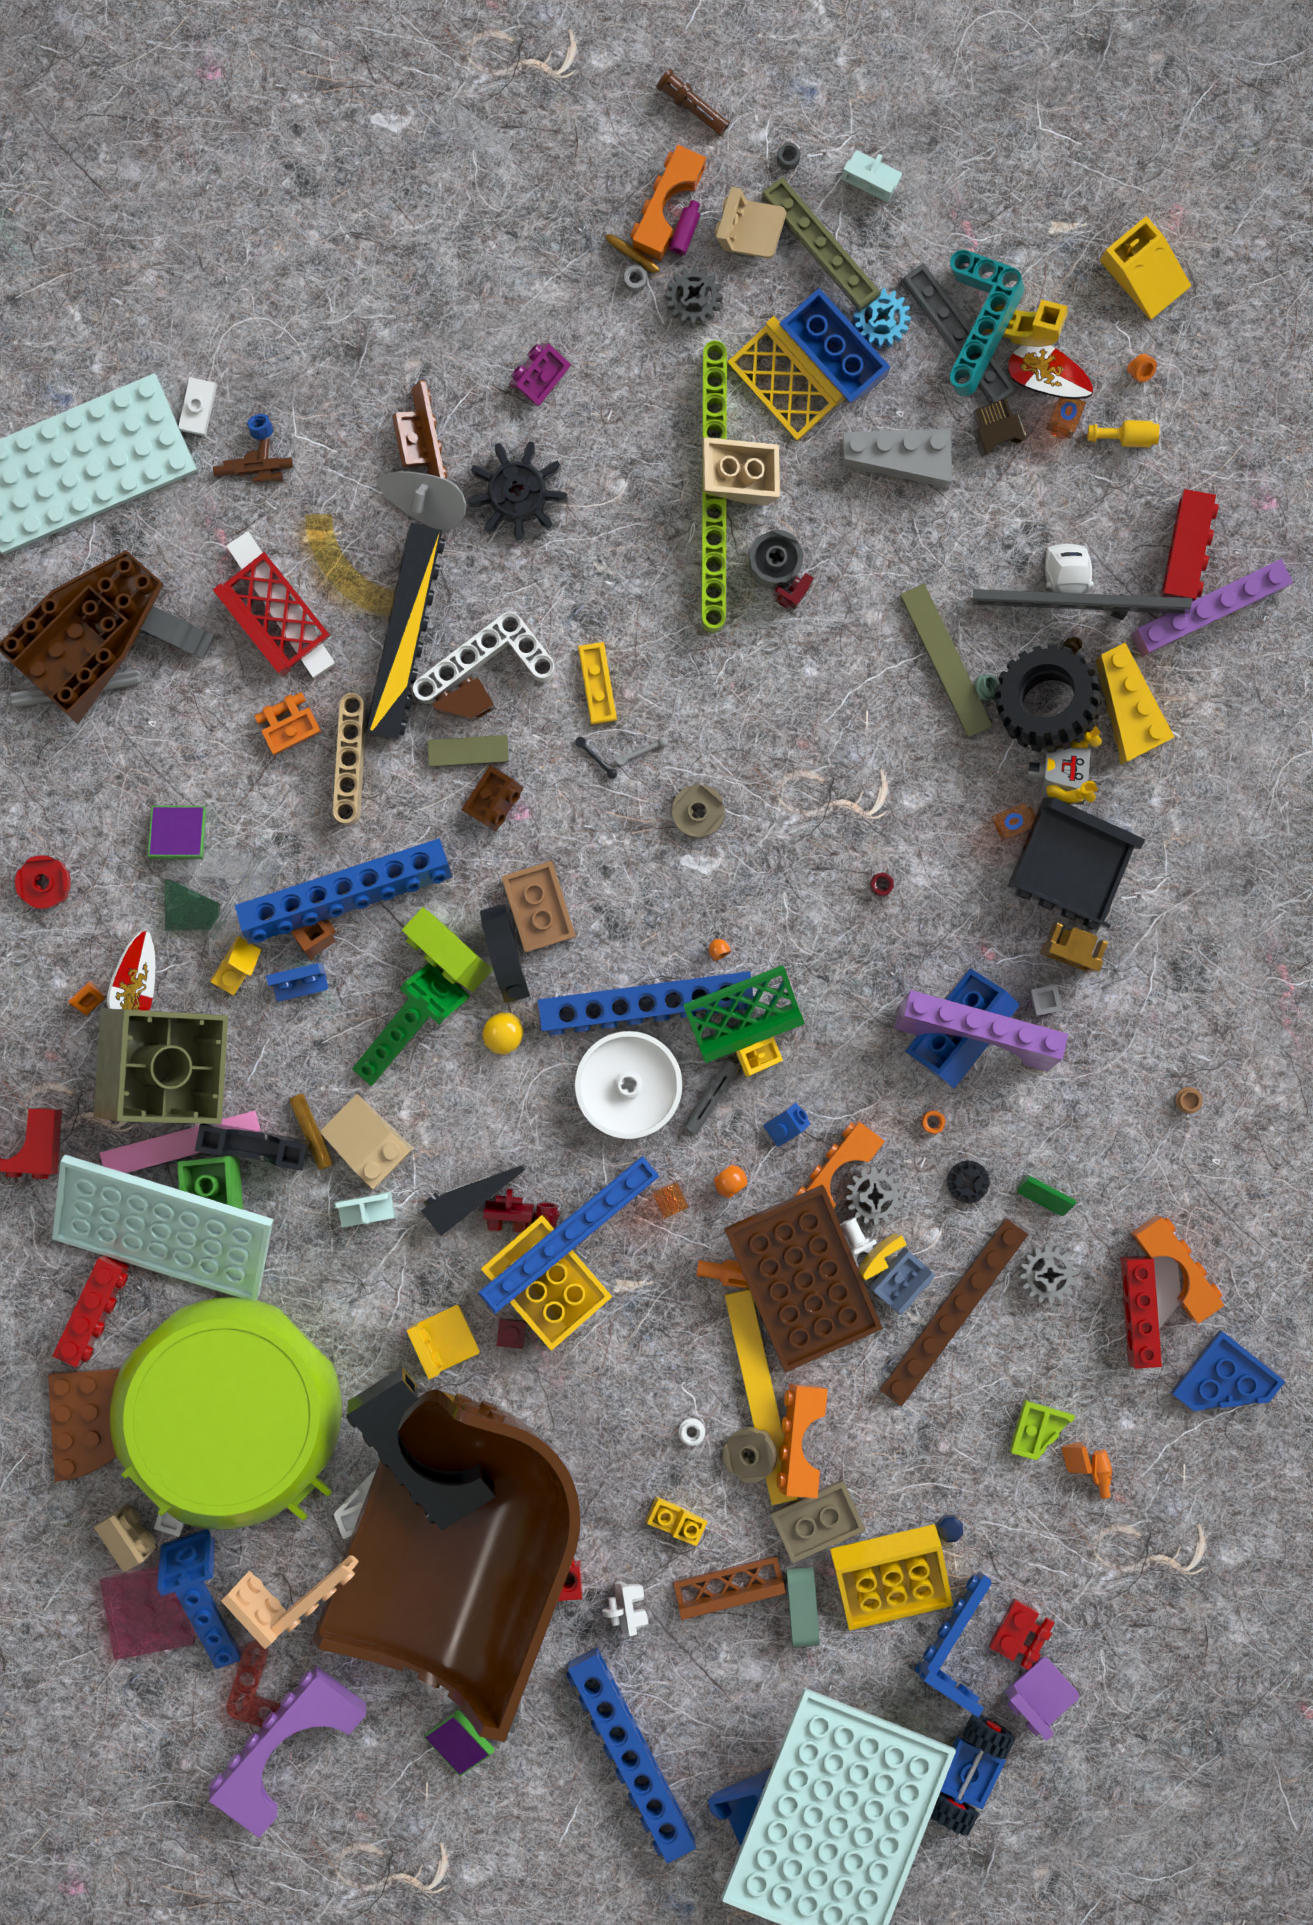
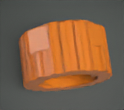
(939, 1128)

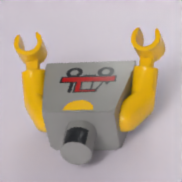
(1067, 771)

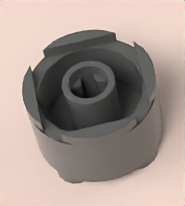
(764, 550)

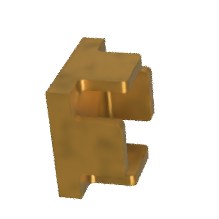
(1075, 948)

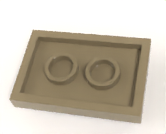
(817, 1523)

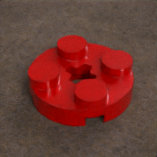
(31, 872)

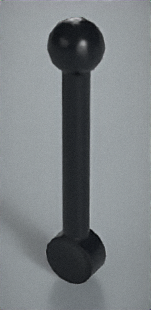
(581, 743)

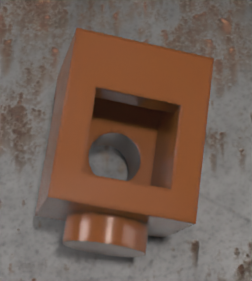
(306, 937)

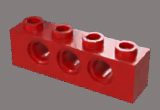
(1141, 1312)

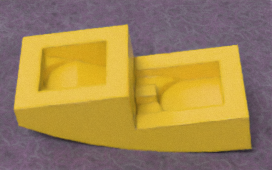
(875, 1261)

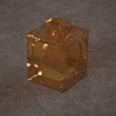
(670, 1199)

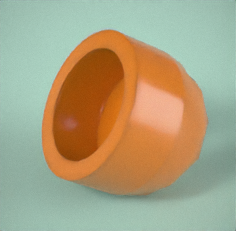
(719, 949)

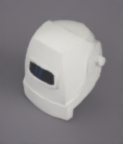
(1068, 569)

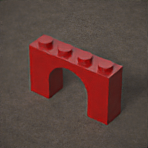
(41, 1148)

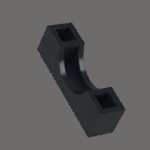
(253, 1144)

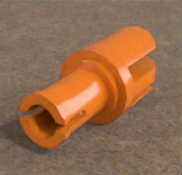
(728, 1272)

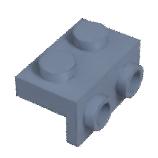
(902, 1281)

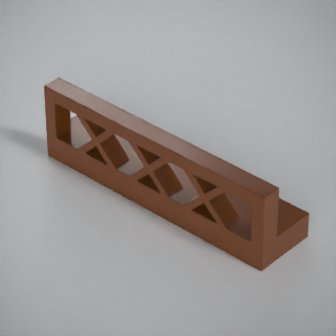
(733, 1597)

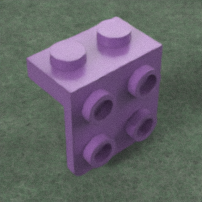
(1041, 1696)

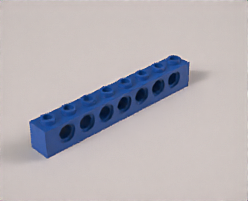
(332, 886)
(550, 1007)
(669, 1844)

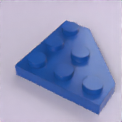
(1226, 1377)

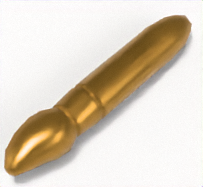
(647, 263)

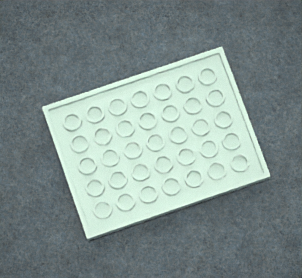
(838, 1818)

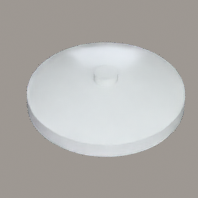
(628, 1084)

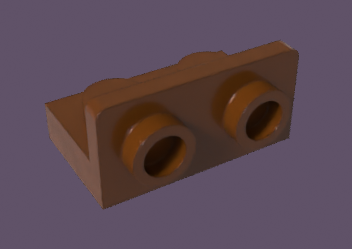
(493, 798)

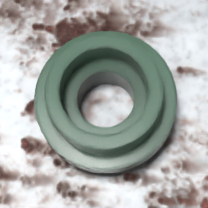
(985, 687)

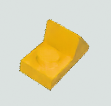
(236, 965)

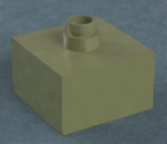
(160, 1066)

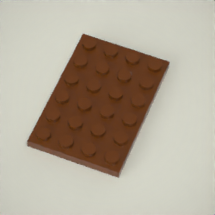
(803, 1278)

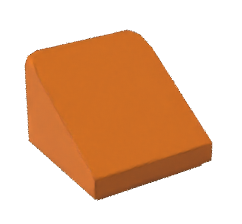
(1076, 1458)

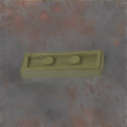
(468, 751)

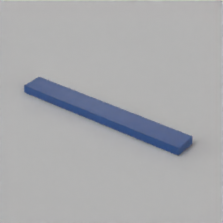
(568, 1235)

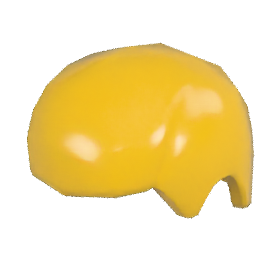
(503, 1033)

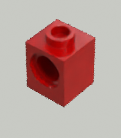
(573, 1590)

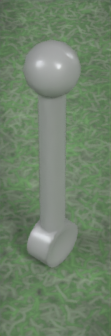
(622, 760)

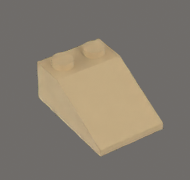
(741, 470)
(366, 1141)

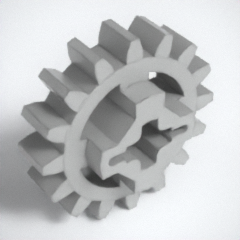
(862, 1195)
(1047, 1261)

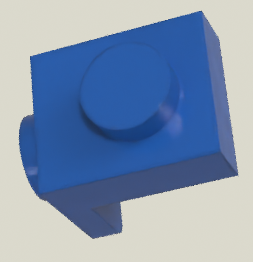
(787, 1124)

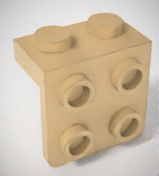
(749, 226)

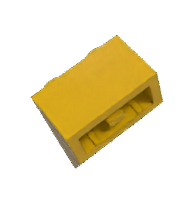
(1146, 268)

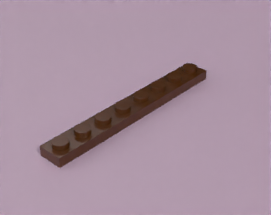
(953, 1312)

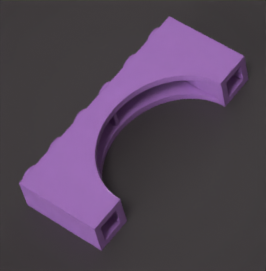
(1032, 1043)
(314, 1703)

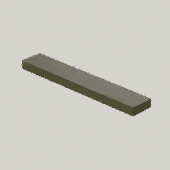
(822, 245)
(946, 660)

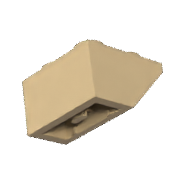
(126, 1537)

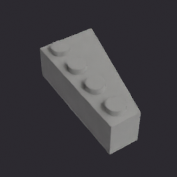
(903, 454)

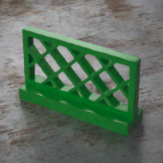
(750, 1029)

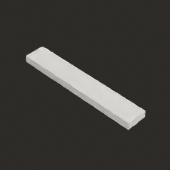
(245, 551)

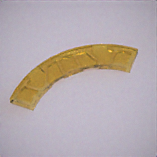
(340, 571)

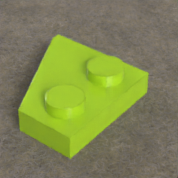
(1037, 1429)

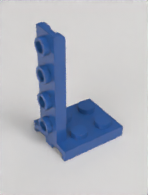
(182, 1570)
(947, 1636)

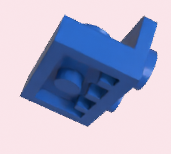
(298, 981)

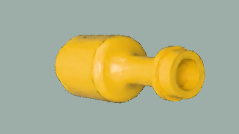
(1131, 433)

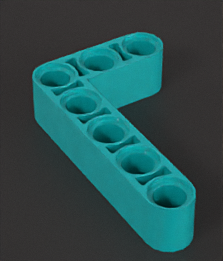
(987, 317)

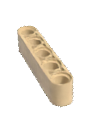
(344, 747)

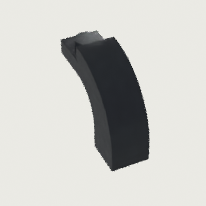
(504, 953)

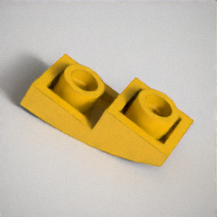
(676, 1520)

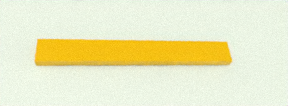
(756, 1378)

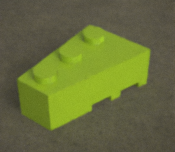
(446, 950)

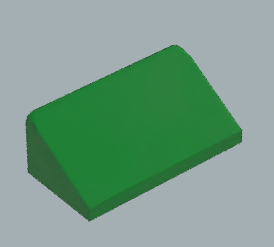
(1045, 1195)

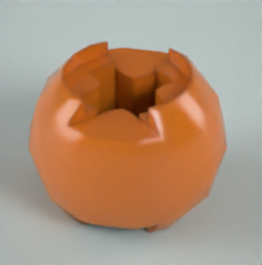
(730, 1181)

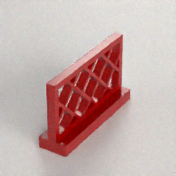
(253, 627)

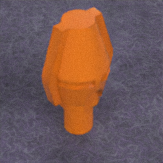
(1102, 1472)

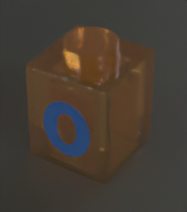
(1065, 417)
(1013, 821)

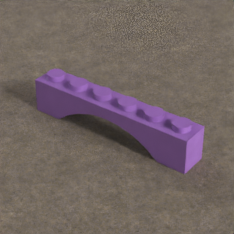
(1212, 607)

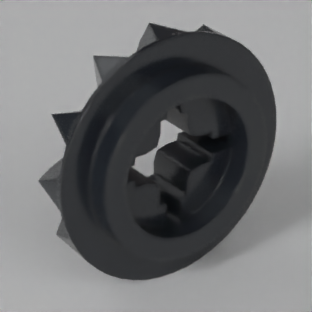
(956, 1178)

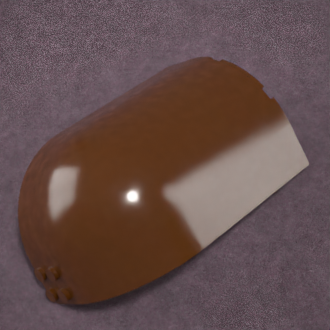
(466, 1599)

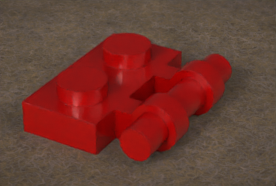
(1015, 1628)

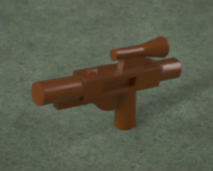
(256, 462)

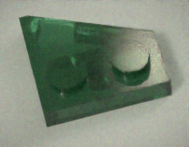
(188, 908)

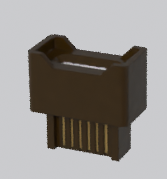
(997, 426)

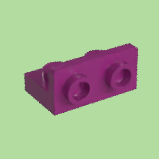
(539, 373)

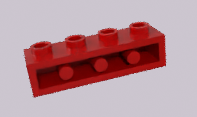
(1189, 544)
(91, 1311)

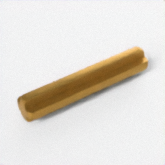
(311, 1131)

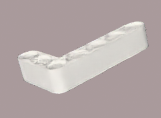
(483, 655)

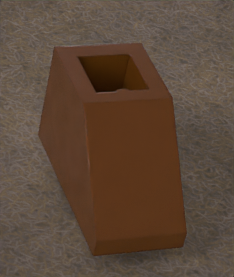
(466, 702)

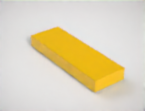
(597, 683)

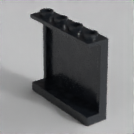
(1073, 862)

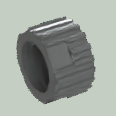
(787, 165)

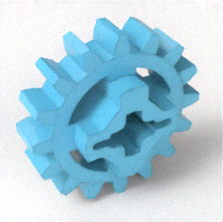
(888, 327)

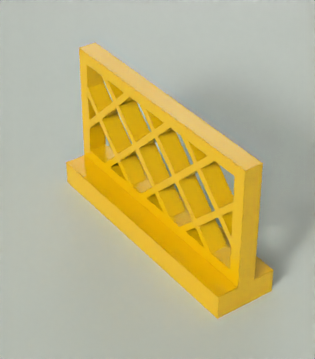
(803, 364)

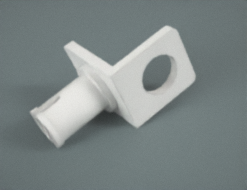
(856, 1238)

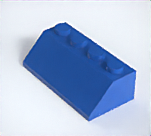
(835, 346)
(951, 1055)

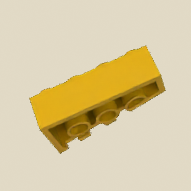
(1130, 705)

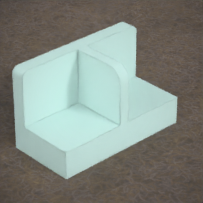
(871, 175)
(365, 1209)

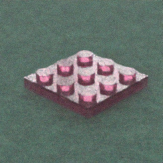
(141, 1618)

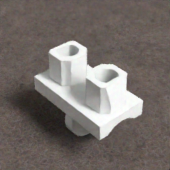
(621, 1608)

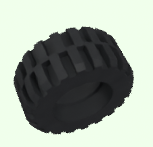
(1045, 666)

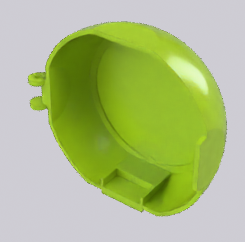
(226, 1414)

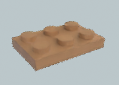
(538, 906)

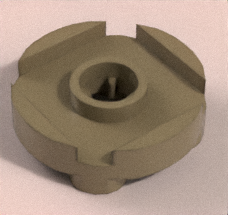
(713, 811)
(761, 1444)

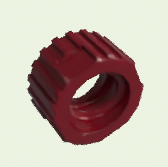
(883, 876)

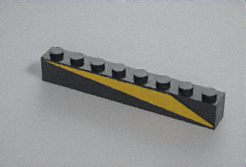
(404, 631)

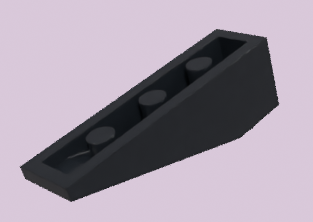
(456, 1204)

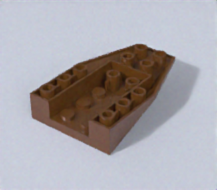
(83, 632)

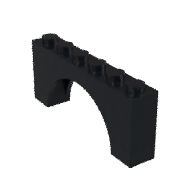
(441, 1493)

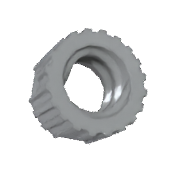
(635, 287)

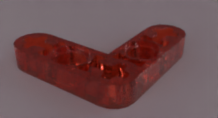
(252, 1702)

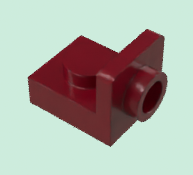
(798, 588)

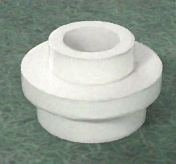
(691, 1440)

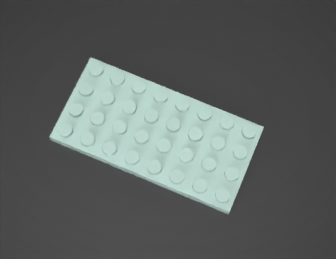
(88, 462)
(161, 1228)

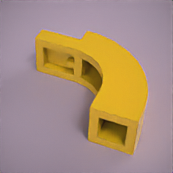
(1037, 327)

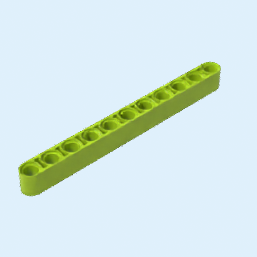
(717, 526)

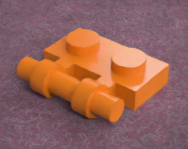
(291, 730)

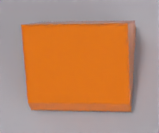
(87, 998)

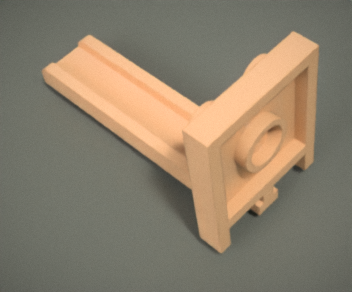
(265, 1615)

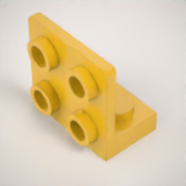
(442, 1340)

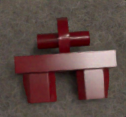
(508, 1209)

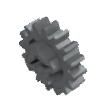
(699, 306)

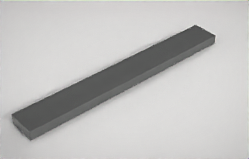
(1082, 601)

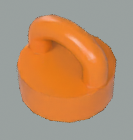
(1142, 368)

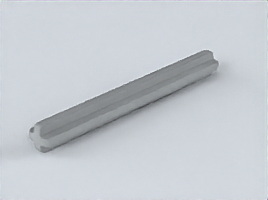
(36, 696)

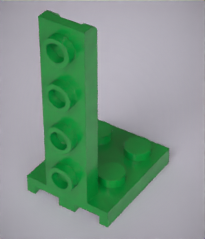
(429, 997)

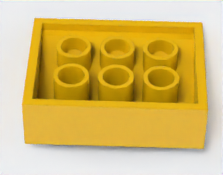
(559, 1297)
(892, 1577)

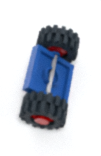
(972, 1773)

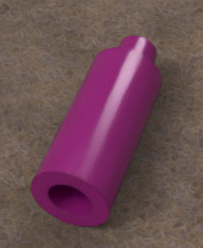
(685, 229)

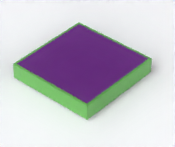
(177, 832)
(458, 1743)

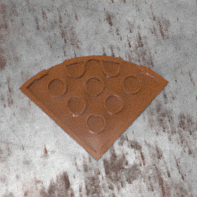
(81, 1421)

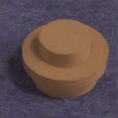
(1188, 1100)

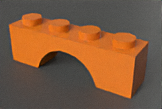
(682, 174)
(857, 1144)
(1197, 1295)
(804, 1406)

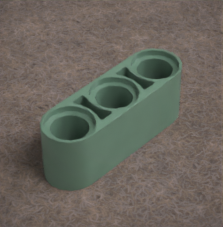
(802, 1607)

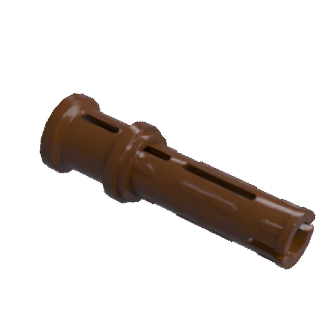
(681, 97)

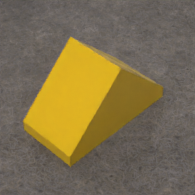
(759, 1056)

